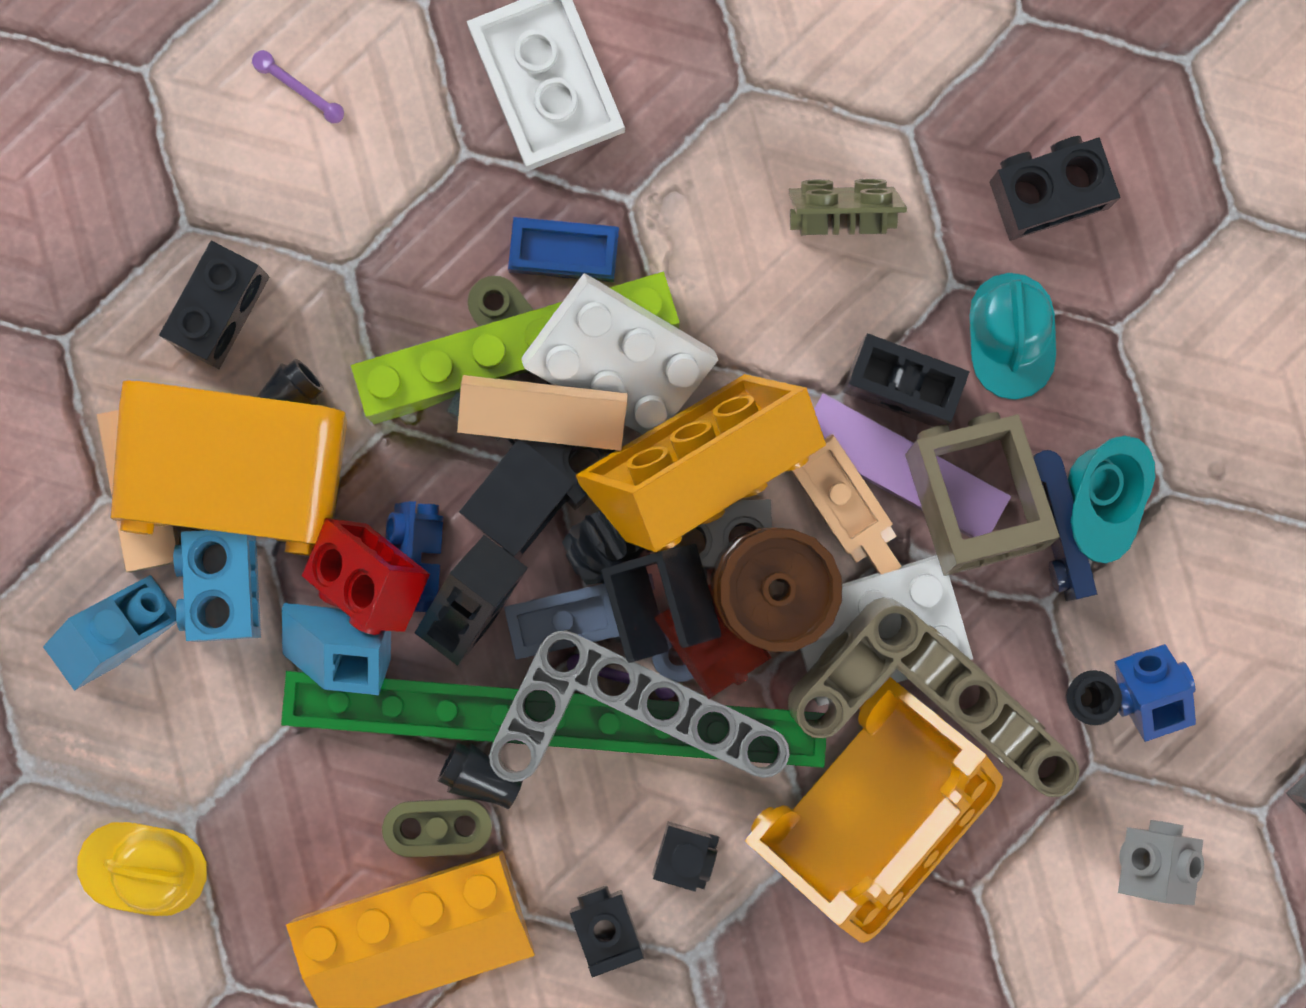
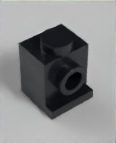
(685, 857)
(610, 953)

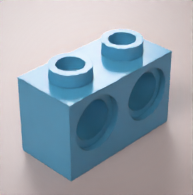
(234, 583)

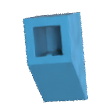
(110, 632)
(333, 650)

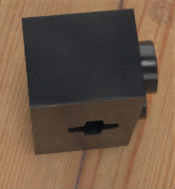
(905, 381)

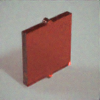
(717, 661)

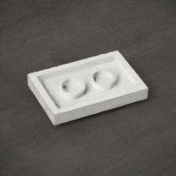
(546, 79)
(620, 347)
(916, 586)

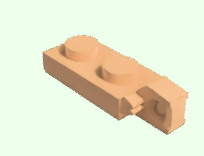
(848, 506)

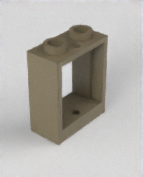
(952, 551)

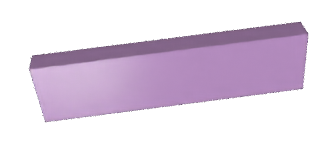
(882, 461)

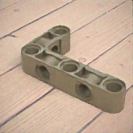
(862, 662)

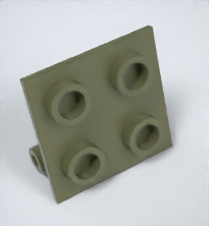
(871, 198)

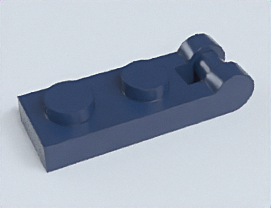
(1071, 568)

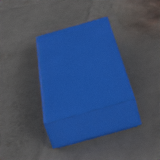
(563, 249)

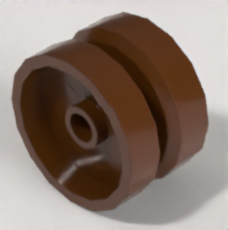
(786, 620)

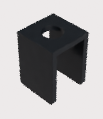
(518, 499)
(636, 606)

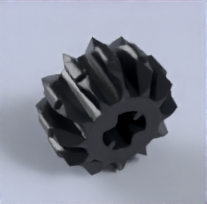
(597, 545)

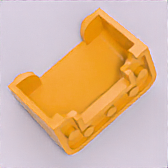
(226, 463)
(879, 813)

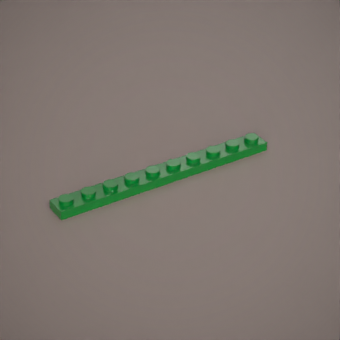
(479, 711)

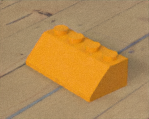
(704, 460)
(412, 936)

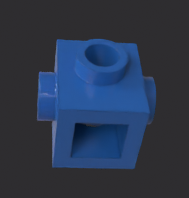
(1156, 692)

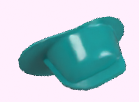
(1012, 335)
(1110, 496)

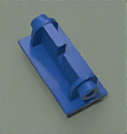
(415, 535)

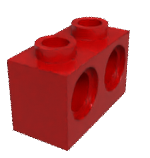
(365, 576)

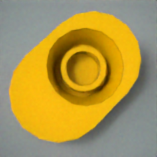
(141, 869)

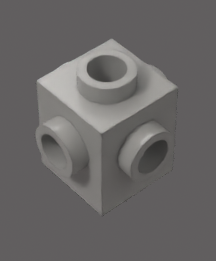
(1161, 864)

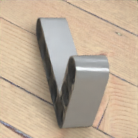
(632, 702)

